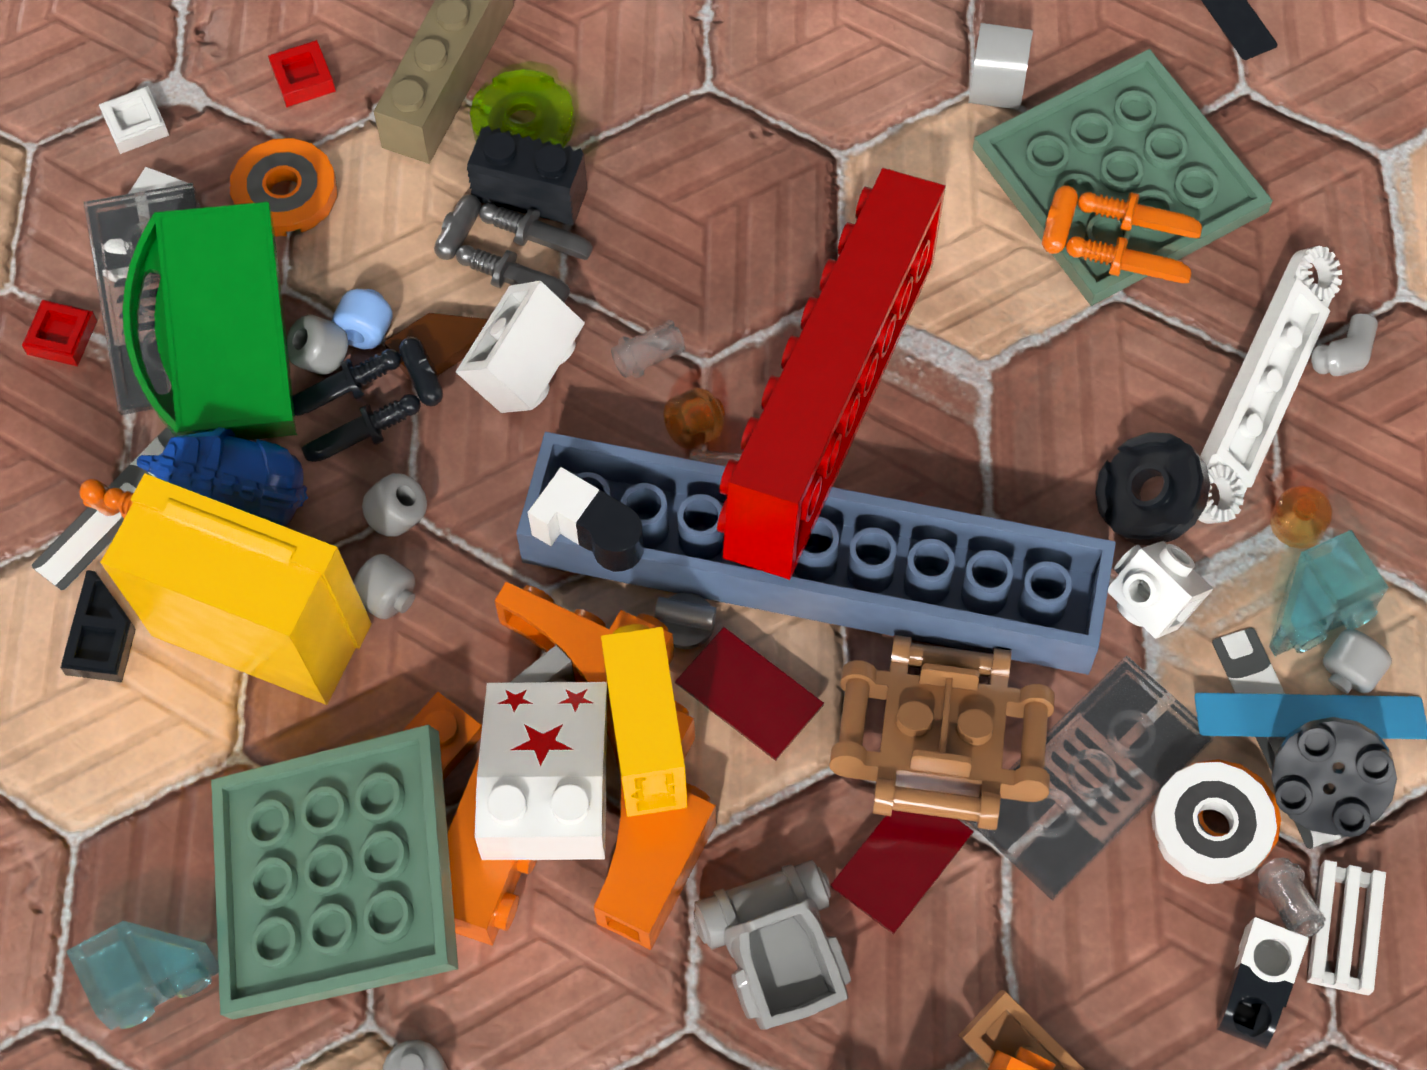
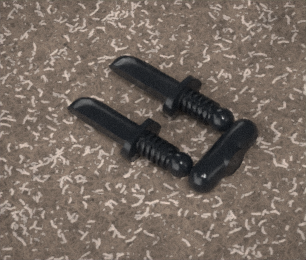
(352, 379)

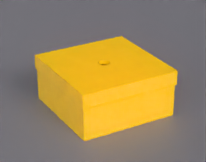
(237, 588)

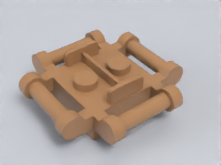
(943, 733)

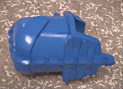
(234, 471)

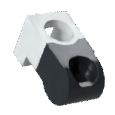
(589, 519)
(1261, 981)

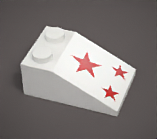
(542, 772)

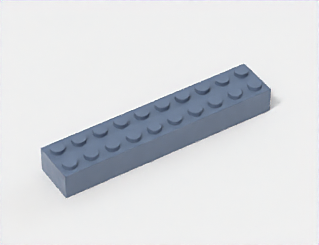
(865, 565)

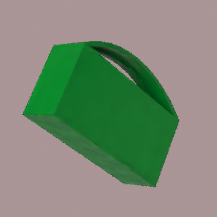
(214, 321)

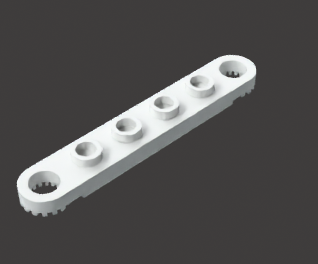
(1268, 379)

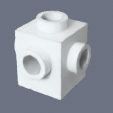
(1157, 587)

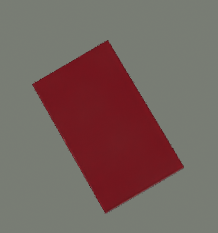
(749, 693)
(900, 865)

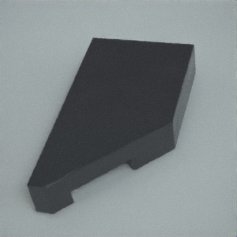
(99, 635)

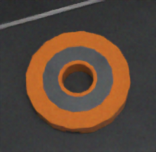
(281, 161)

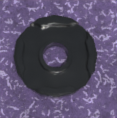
(1176, 506)

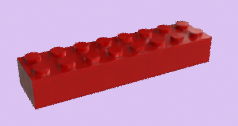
(829, 374)

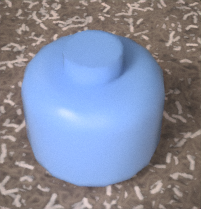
(363, 317)

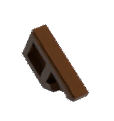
(443, 337)

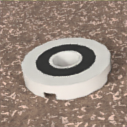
(1228, 792)

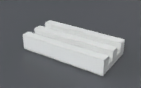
(1353, 880)

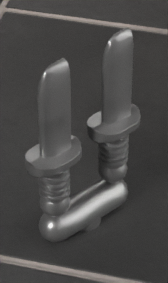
(526, 227)

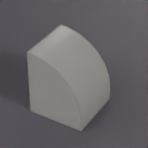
(1000, 66)

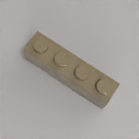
(437, 74)

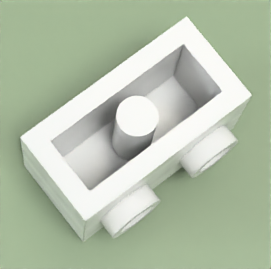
(521, 347)

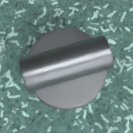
(688, 618)

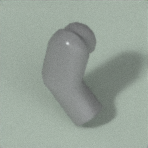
(1349, 353)

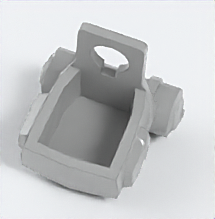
(778, 944)

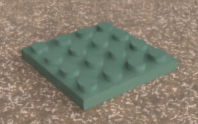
(1115, 138)
(332, 874)

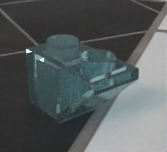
(1325, 590)
(138, 968)

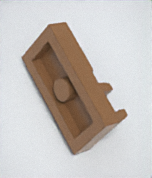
(1006, 1028)

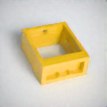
(645, 720)

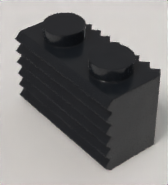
(527, 175)

